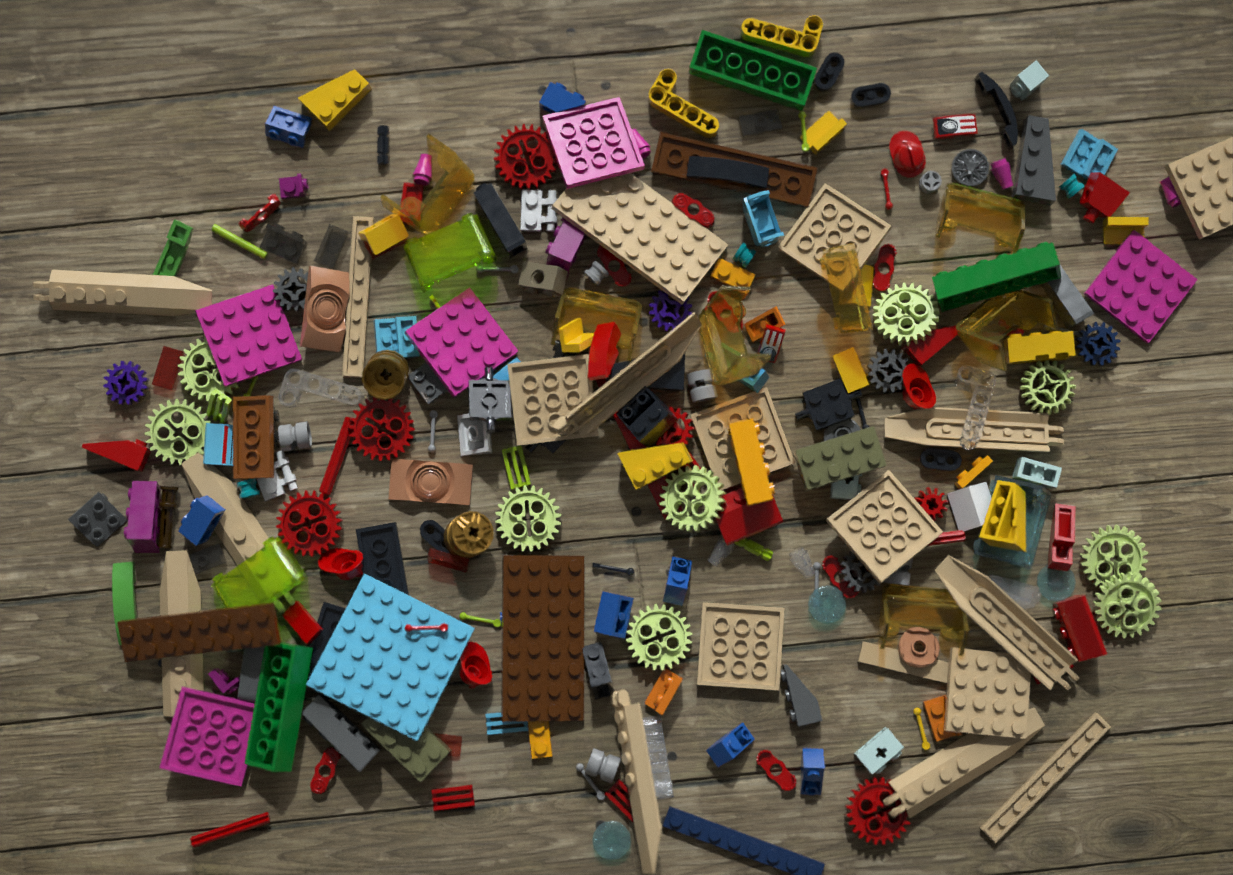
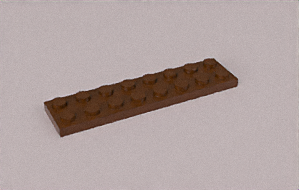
(786, 181)
(199, 632)

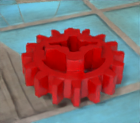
(670, 436)

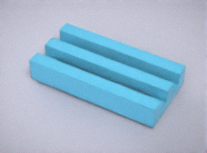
(504, 730)

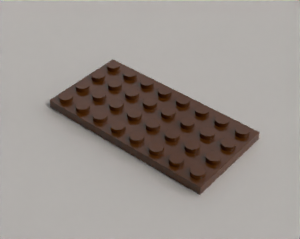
(542, 638)

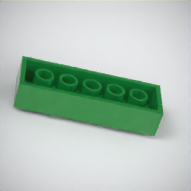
(752, 70)
(997, 276)
(278, 707)

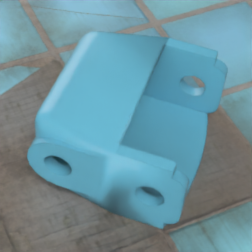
(761, 219)

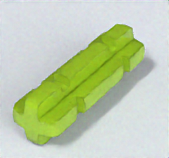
(755, 548)

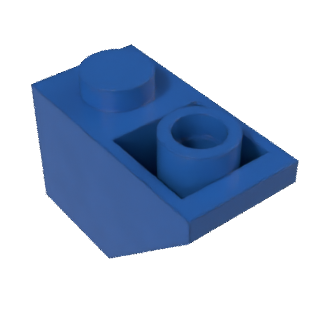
(558, 99)
(677, 581)
(730, 745)
(812, 771)

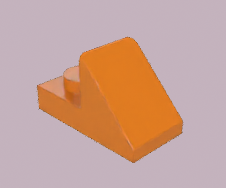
(757, 325)

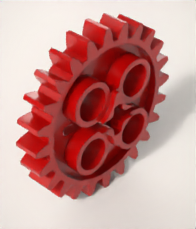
(509, 162)
(371, 444)
(315, 541)
(885, 828)

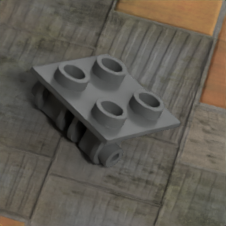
(427, 383)
(97, 519)

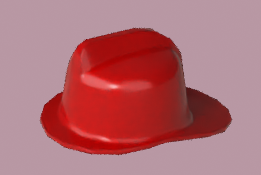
(907, 154)
(918, 388)
(342, 562)
(475, 666)

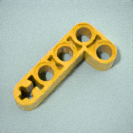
(780, 33)
(685, 107)

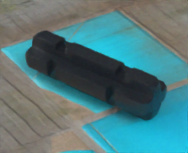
(383, 145)

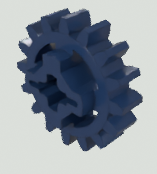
(1094, 355)

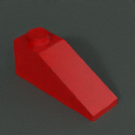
(926, 349)
(124, 452)

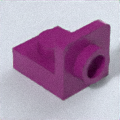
(293, 186)
(221, 679)

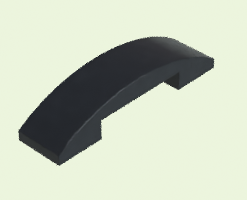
(987, 86)
(728, 170)

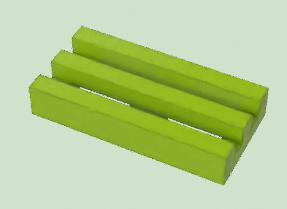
(216, 413)
(512, 450)

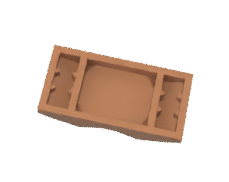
(325, 309)
(430, 482)

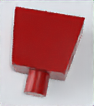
(1101, 197)

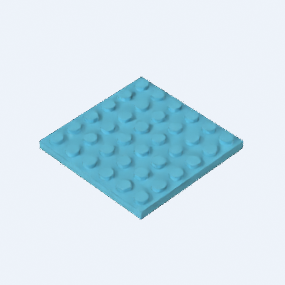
(383, 667)

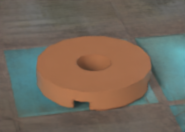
(910, 655)

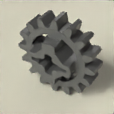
(286, 289)
(878, 368)
(858, 578)

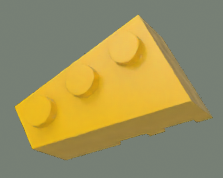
(336, 98)
(1039, 347)
(653, 463)
(1006, 518)

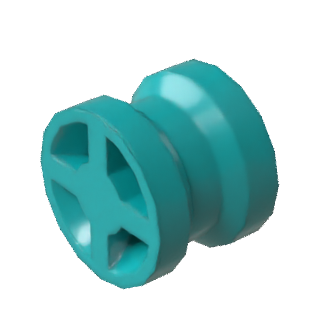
(1071, 186)
(744, 255)
(248, 488)

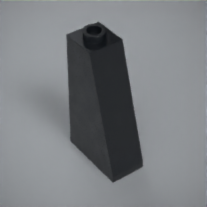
(500, 220)
(670, 381)

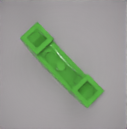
(175, 249)
(123, 593)

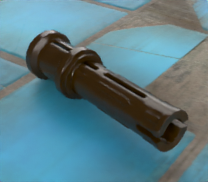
(167, 504)

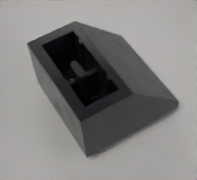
(647, 417)

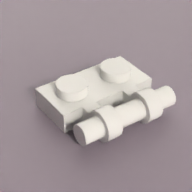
(532, 210)
(273, 487)

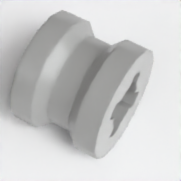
(932, 179)
(596, 273)

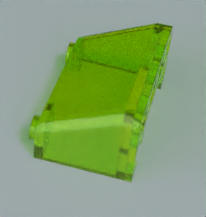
(449, 251)
(260, 577)

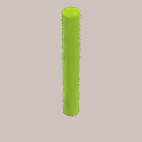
(239, 241)

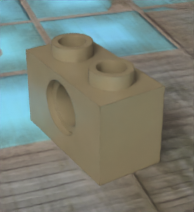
(553, 280)

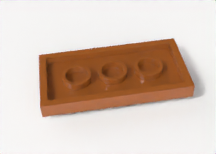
(253, 437)

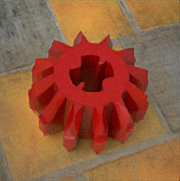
(935, 511)

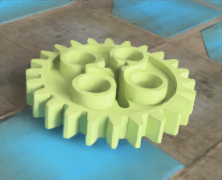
(918, 301)
(192, 379)
(166, 445)
(674, 498)
(546, 516)
(1095, 557)
(1141, 614)
(665, 654)

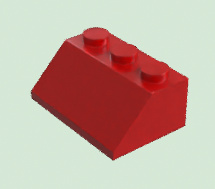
(742, 521)
(1079, 628)

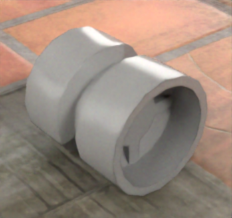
(704, 392)
(295, 436)
(902, 575)
(602, 765)

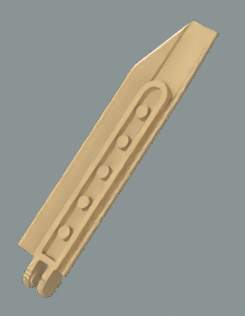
(122, 293)
(629, 381)
(1001, 429)
(238, 526)
(179, 595)
(1007, 623)
(955, 767)
(638, 778)

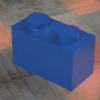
(201, 520)
(613, 614)

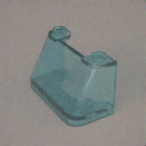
(1036, 510)

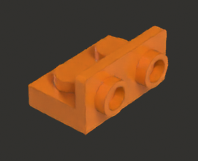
(663, 691)
(935, 712)

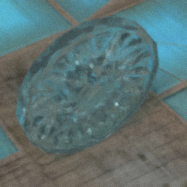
(1055, 584)
(827, 604)
(611, 840)

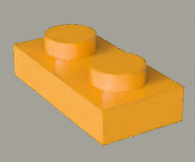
(732, 274)
(978, 466)
(540, 739)

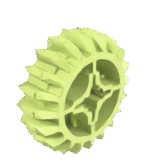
(1051, 393)

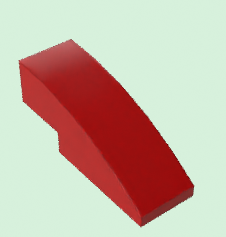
(603, 350)
(1062, 537)

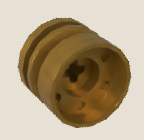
(378, 382)
(457, 538)

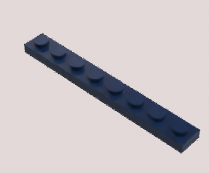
(741, 843)

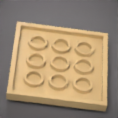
(1206, 187)
(829, 223)
(546, 392)
(716, 443)
(884, 526)
(740, 646)
(987, 694)

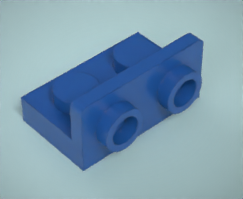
(287, 126)

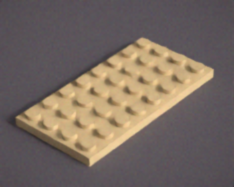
(643, 232)

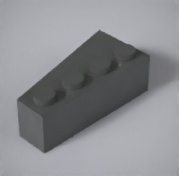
(1034, 164)
(341, 732)

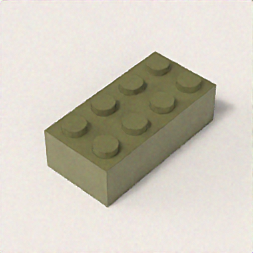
(839, 458)
(416, 756)

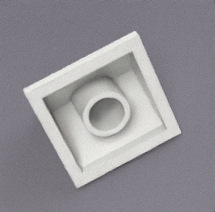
(473, 436)
(970, 505)

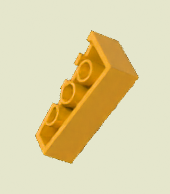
(750, 462)

